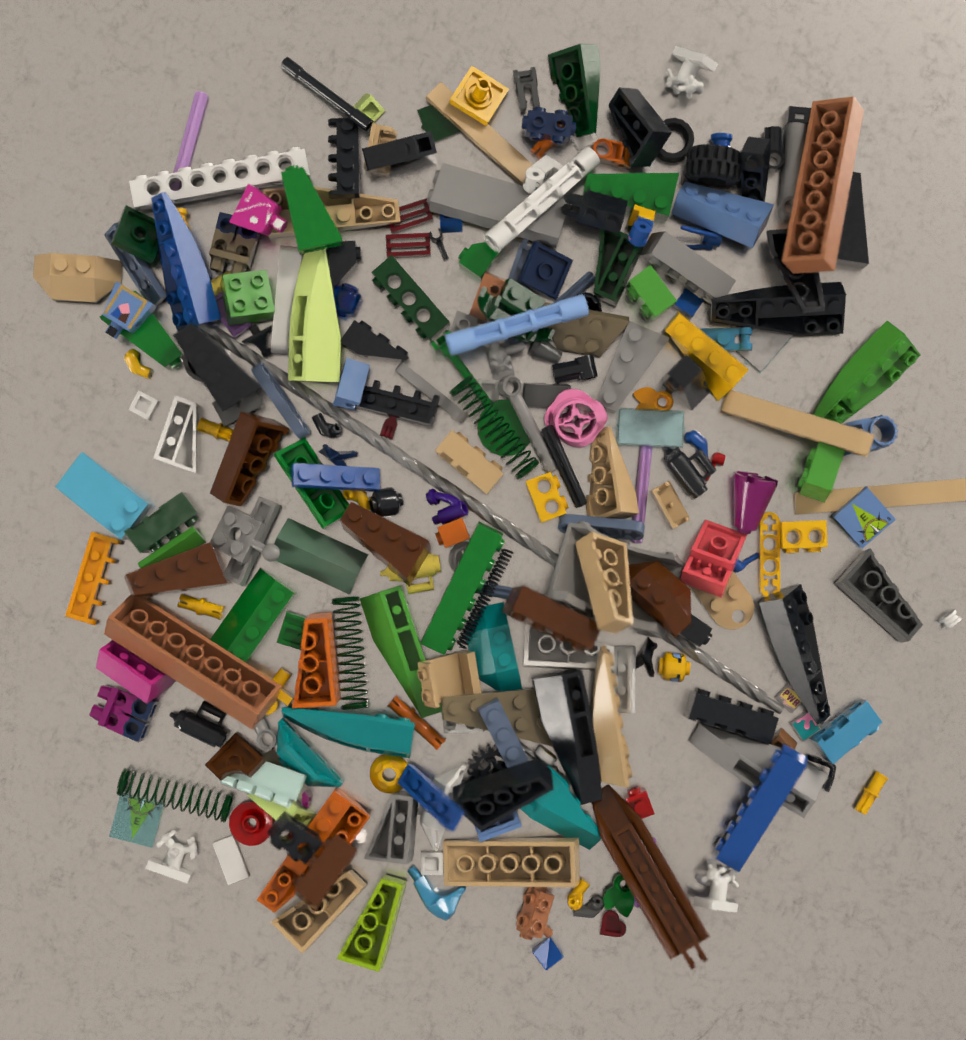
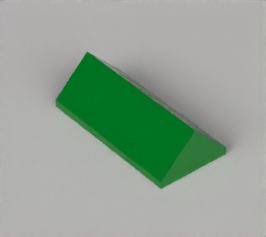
(324, 504)

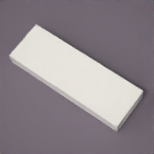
(625, 673)

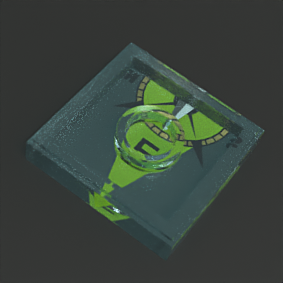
(136, 821)

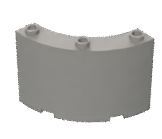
(570, 588)

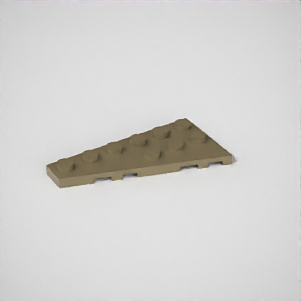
(518, 705)

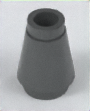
(545, 351)

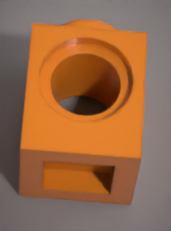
(452, 533)

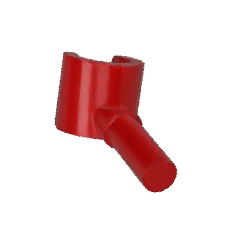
(716, 459)

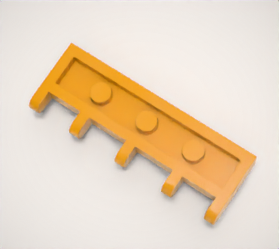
(90, 577)

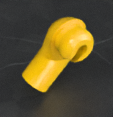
(134, 365)
(357, 496)
(575, 898)

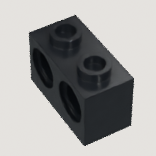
(298, 834)

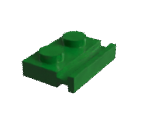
(292, 630)

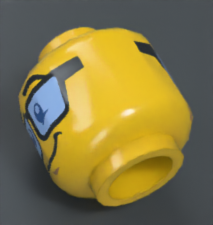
(673, 667)

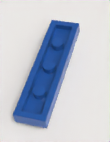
(335, 477)
(431, 797)

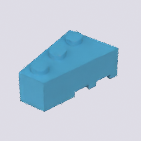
(846, 731)

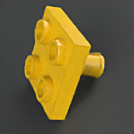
(478, 95)

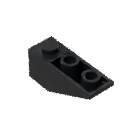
(399, 150)
(755, 167)
(369, 345)

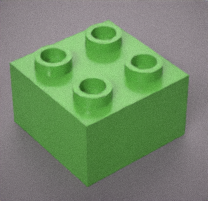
(650, 294)
(247, 297)
(822, 471)

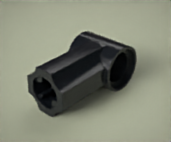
(776, 137)
(580, 368)

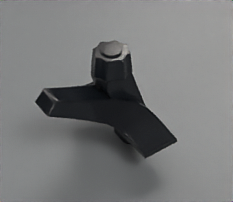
(259, 339)
(645, 656)

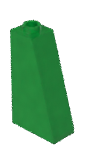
(310, 218)
(154, 341)

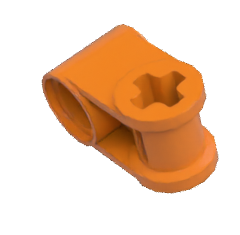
(614, 153)

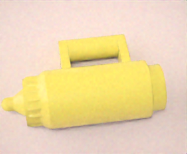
(429, 568)

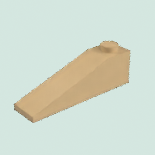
(610, 483)

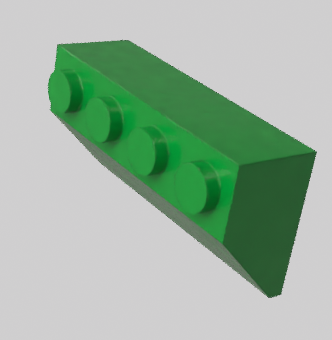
(253, 615)

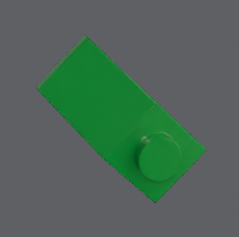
(478, 259)

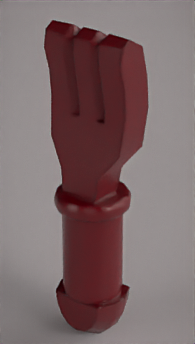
(389, 427)

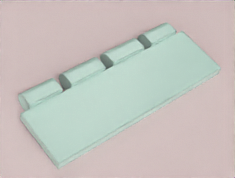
(269, 783)

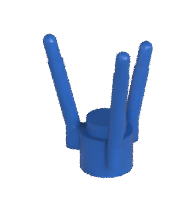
(709, 237)

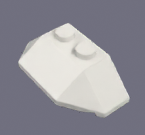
(444, 781)

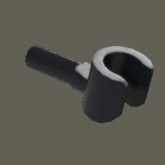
(440, 245)

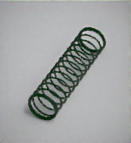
(461, 387)
(337, 601)
(123, 782)

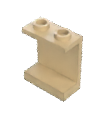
(448, 676)

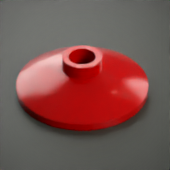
(243, 830)

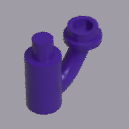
(448, 514)

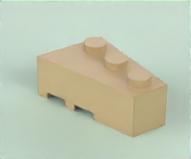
(469, 461)

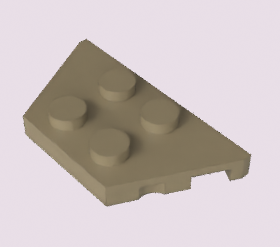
(590, 333)

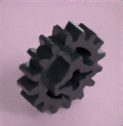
(483, 768)

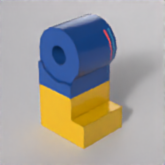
(642, 222)

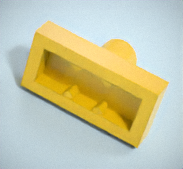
(281, 678)

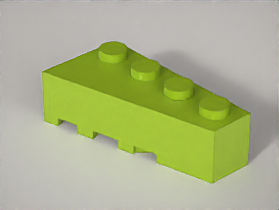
(372, 934)

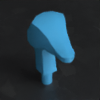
(439, 906)

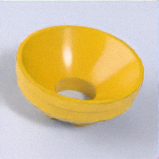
(381, 763)

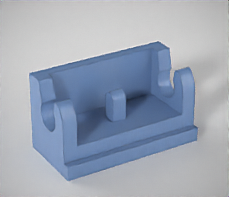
(351, 384)
(502, 826)

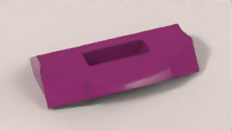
(306, 798)

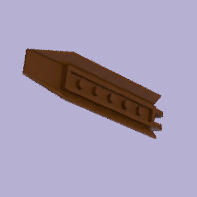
(649, 877)

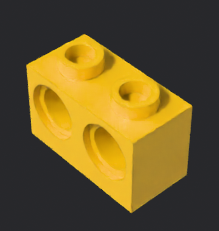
(540, 499)
(802, 530)

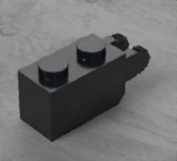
(596, 210)

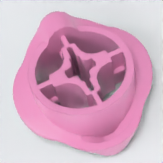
(570, 398)

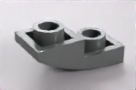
(542, 394)

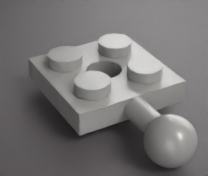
(248, 541)

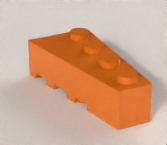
(317, 668)

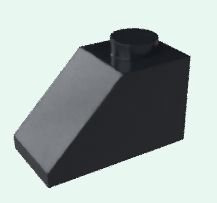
(343, 261)

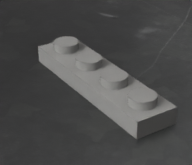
(265, 512)

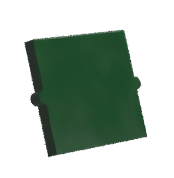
(434, 121)

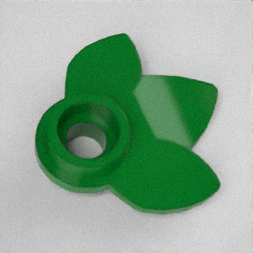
(619, 897)

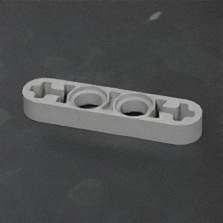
(429, 391)

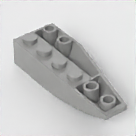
(747, 759)

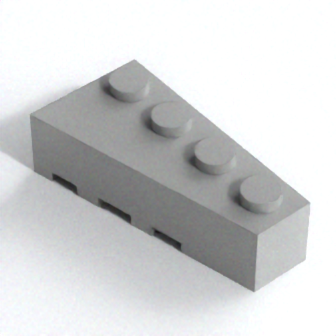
(686, 266)

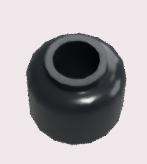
(385, 502)

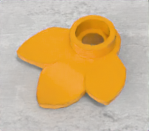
(649, 399)

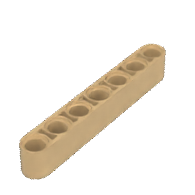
(798, 423)

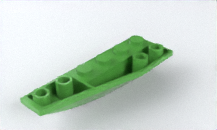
(868, 373)
(398, 641)

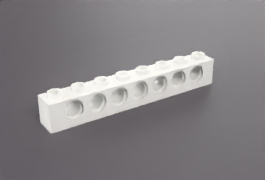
(141, 184)

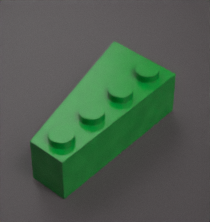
(646, 190)

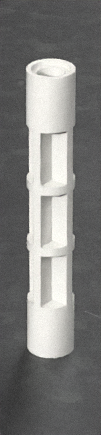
(541, 199)

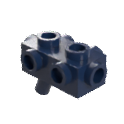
(543, 125)

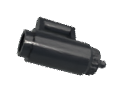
(686, 472)
(200, 727)

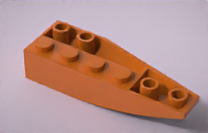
(337, 816)

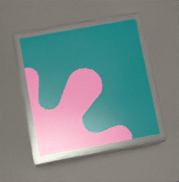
(805, 726)

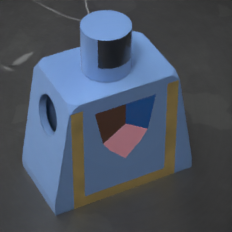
(126, 310)

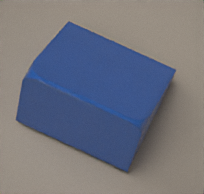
(450, 225)
(688, 303)

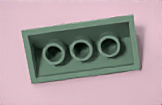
(319, 556)

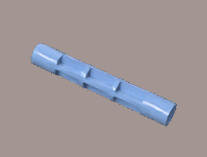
(502, 329)

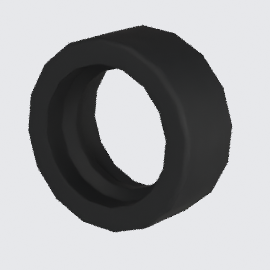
(689, 136)

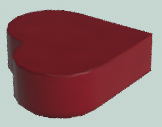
(611, 924)

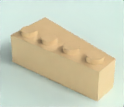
(607, 580)

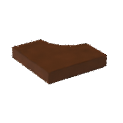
(234, 758)

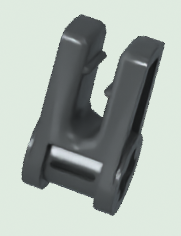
(528, 80)

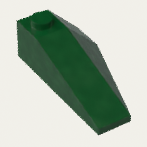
(578, 79)

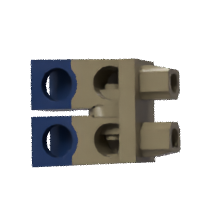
(232, 246)

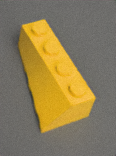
(719, 366)

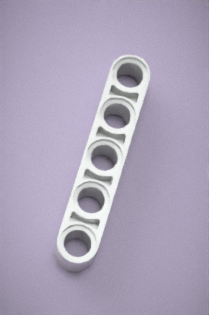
(287, 275)

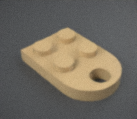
(733, 599)

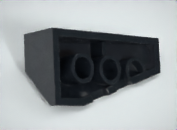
(804, 286)

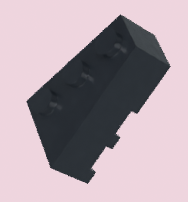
(640, 125)
(686, 382)

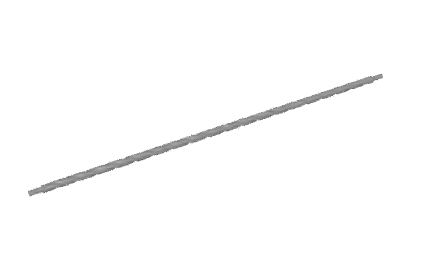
(472, 504)

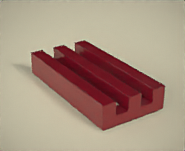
(406, 216)
(389, 245)

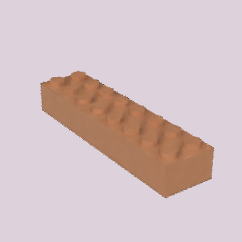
(823, 185)
(192, 660)

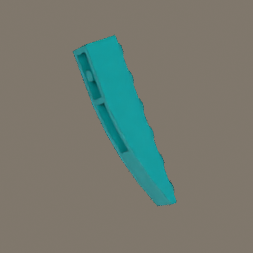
(356, 731)

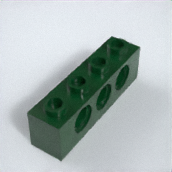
(392, 269)

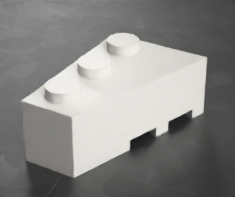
(178, 436)

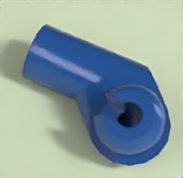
(697, 440)

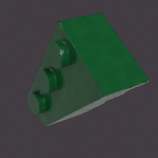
(615, 265)
(163, 524)

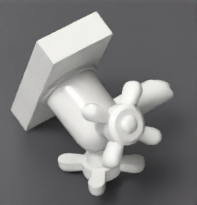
(691, 64)
(171, 865)
(718, 889)

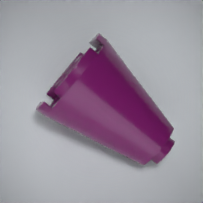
(751, 499)

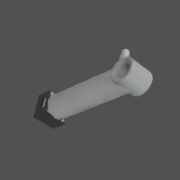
(796, 128)

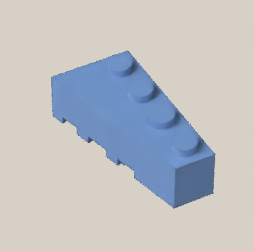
(723, 212)

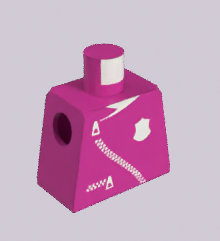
(258, 212)

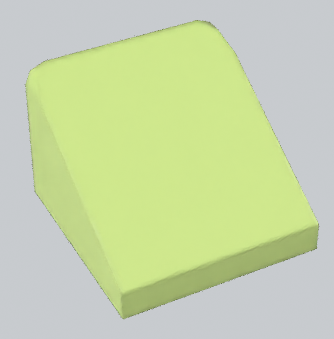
(369, 106)

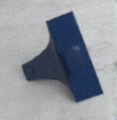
(336, 456)

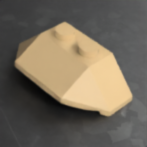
(76, 276)

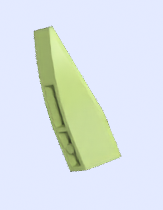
(314, 324)

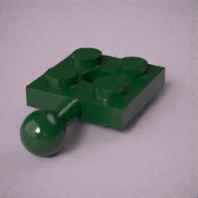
(125, 239)

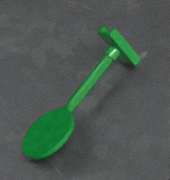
(504, 406)

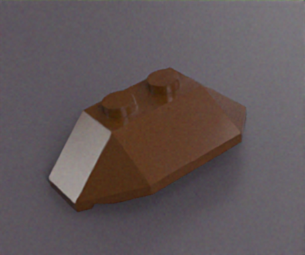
(661, 595)

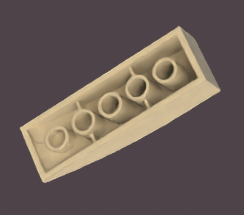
(512, 862)

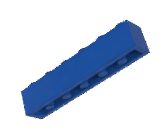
(761, 807)

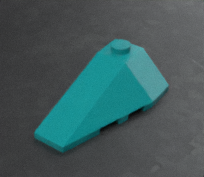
(563, 814)

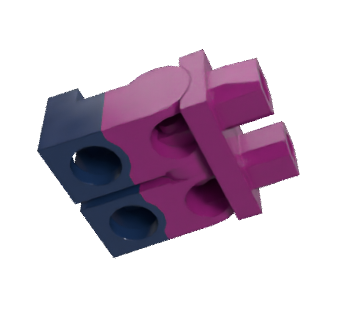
(118, 709)

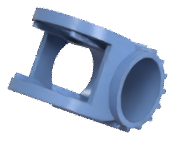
(886, 426)

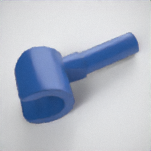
(741, 565)

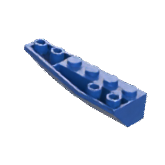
(183, 268)

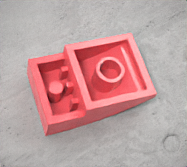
(713, 558)

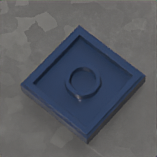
(544, 270)

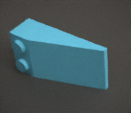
(103, 496)

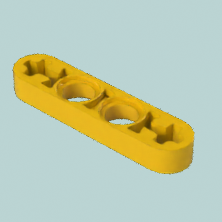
(765, 555)

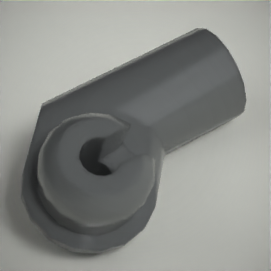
(591, 909)

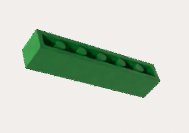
(462, 587)

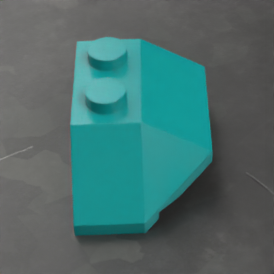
(495, 650)
(302, 758)

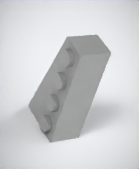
(631, 360)

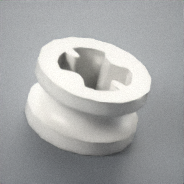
(950, 619)

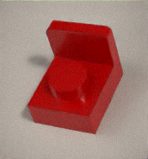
(639, 802)

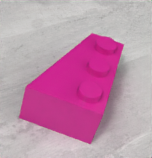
(132, 672)

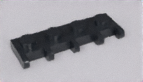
(346, 158)
(399, 405)

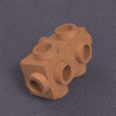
(535, 913)

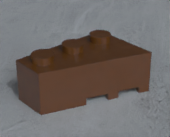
(324, 871)

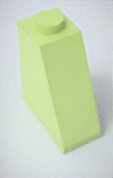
(275, 810)

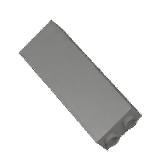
(487, 201)

